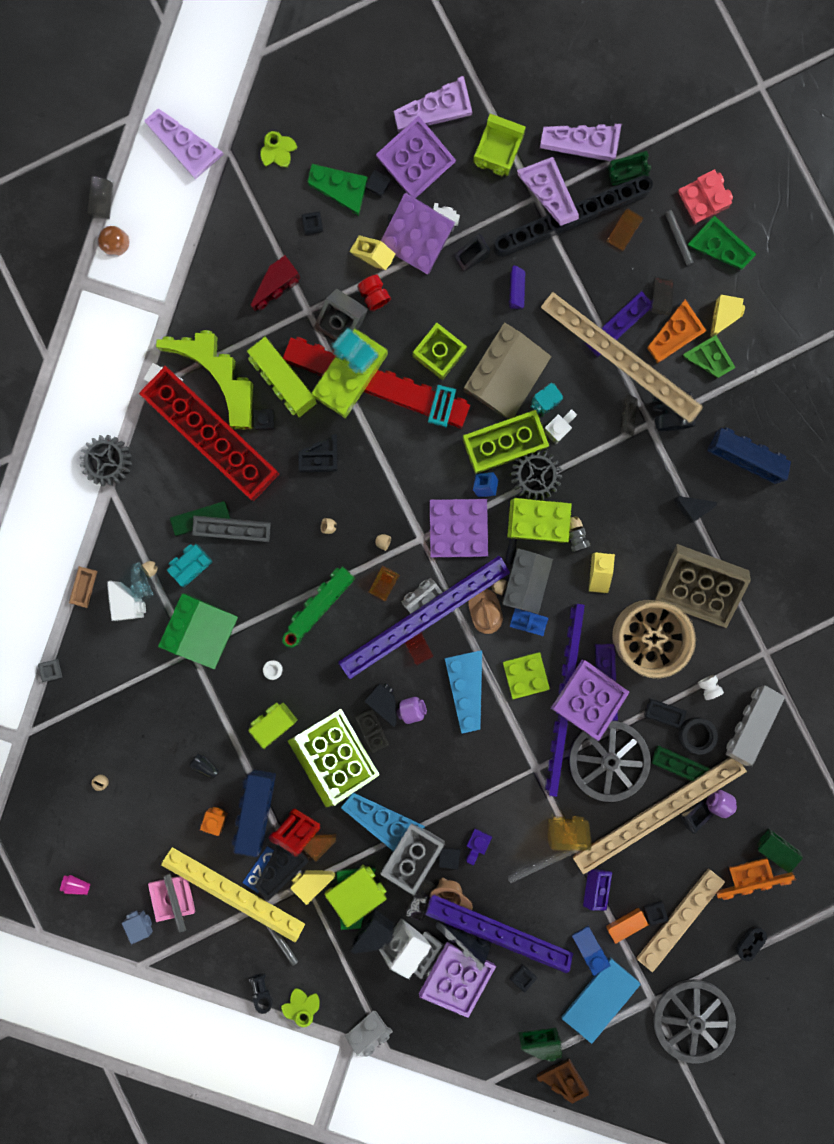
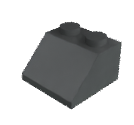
(339, 314)

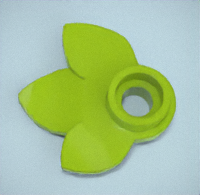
(278, 152)
(299, 1005)

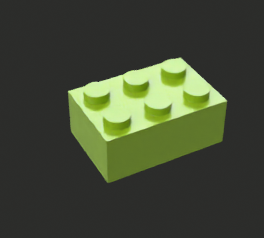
(539, 520)

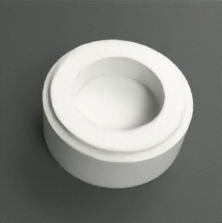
(272, 670)

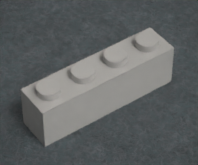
(754, 725)

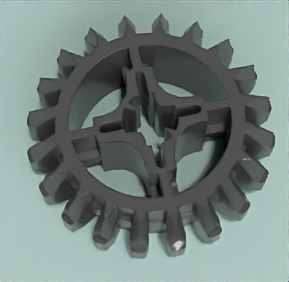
(102, 467)
(541, 483)

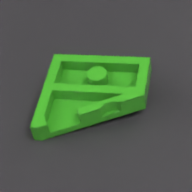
(711, 357)

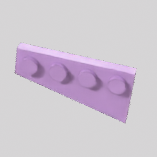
(436, 107)
(591, 142)
(186, 146)
(549, 188)

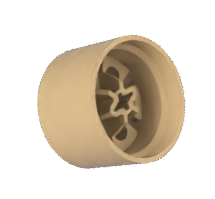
(680, 650)

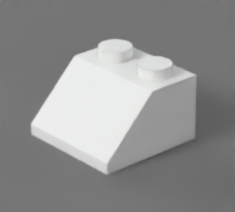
(124, 603)
(405, 949)

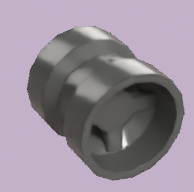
(578, 540)

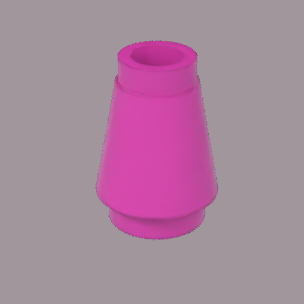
(74, 885)

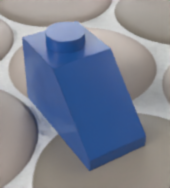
(591, 950)

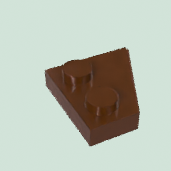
(564, 1081)

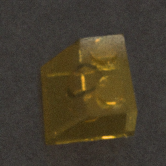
(569, 834)

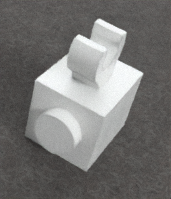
(559, 426)

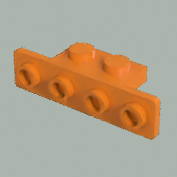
(753, 876)

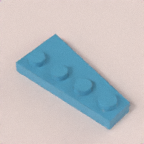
(465, 682)
(380, 821)

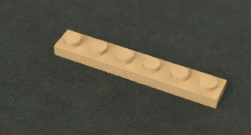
(680, 920)

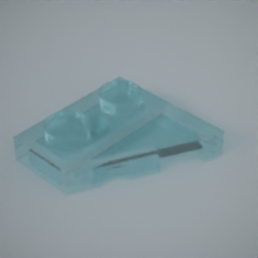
(140, 585)

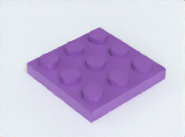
(415, 157)
(417, 233)
(458, 528)
(590, 700)
(456, 981)

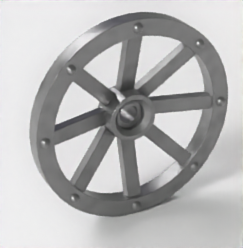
(606, 756)
(692, 1018)

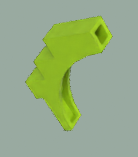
(204, 351)

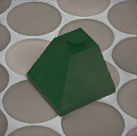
(542, 1043)

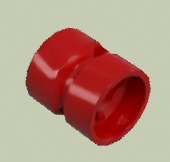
(372, 290)

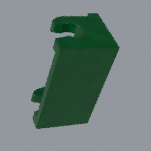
(628, 168)
(779, 851)

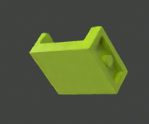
(499, 145)
(356, 895)

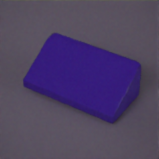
(517, 287)
(597, 889)

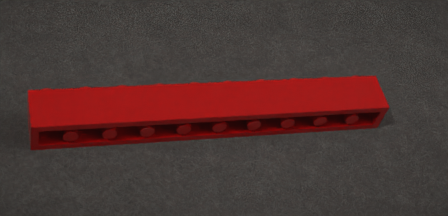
(382, 385)

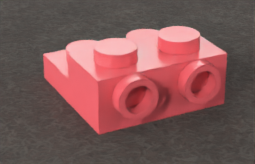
(706, 196)

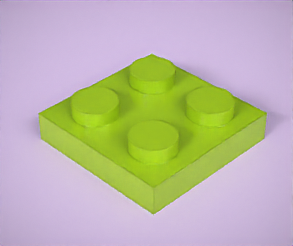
(526, 675)

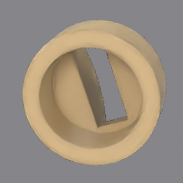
(575, 524)
(327, 526)
(383, 541)
(149, 568)
(499, 587)
(100, 779)

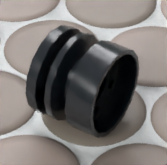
(670, 419)

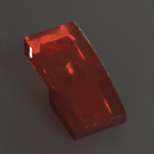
(419, 648)

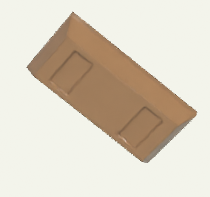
(83, 587)

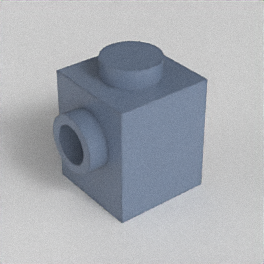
(137, 926)

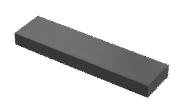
(231, 528)

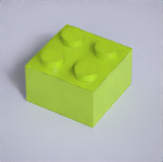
(439, 351)
(273, 725)

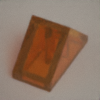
(625, 229)
(384, 583)
(319, 845)

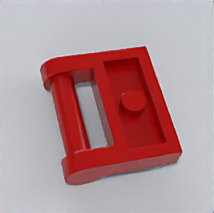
(299, 835)

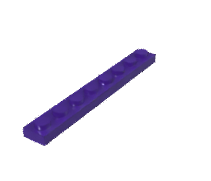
(499, 934)

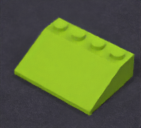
(333, 758)

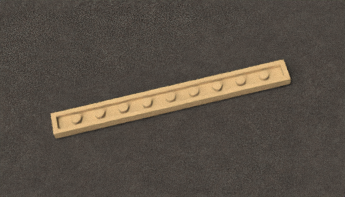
(622, 357)
(659, 814)

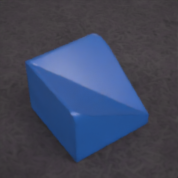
(485, 484)

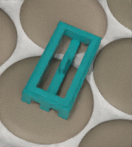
(437, 421)

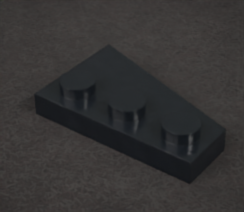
(280, 870)
(472, 945)

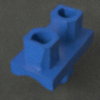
(529, 622)

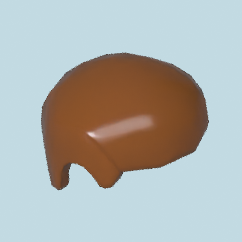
(113, 240)

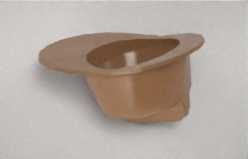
(486, 612)
(451, 892)

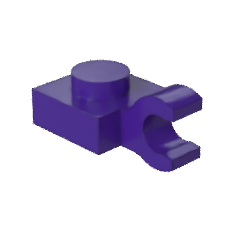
(478, 843)

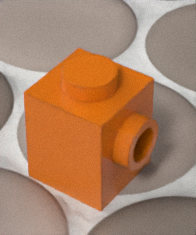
(214, 821)

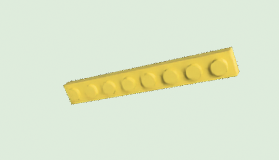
(233, 894)

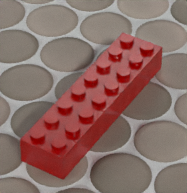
(209, 433)

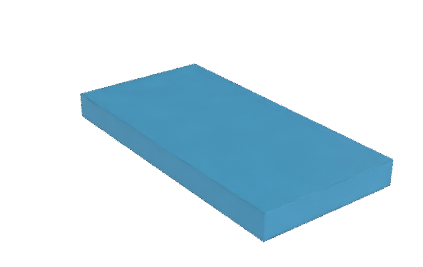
(600, 1001)

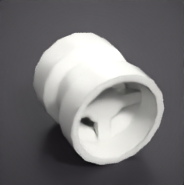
(711, 687)

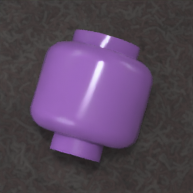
(411, 710)
(721, 804)

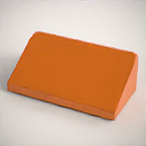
(627, 925)

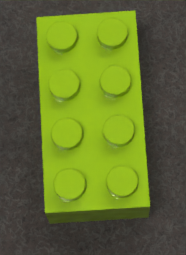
(284, 380)
(343, 387)
(505, 441)

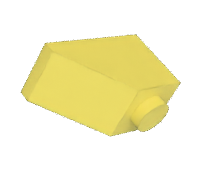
(373, 252)
(726, 312)
(601, 572)
(310, 883)

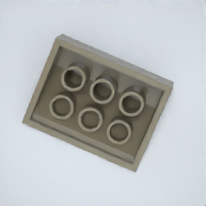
(507, 372)
(703, 585)

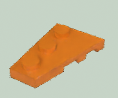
(676, 333)

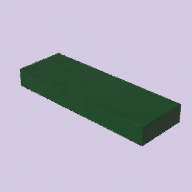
(184, 522)
(677, 764)

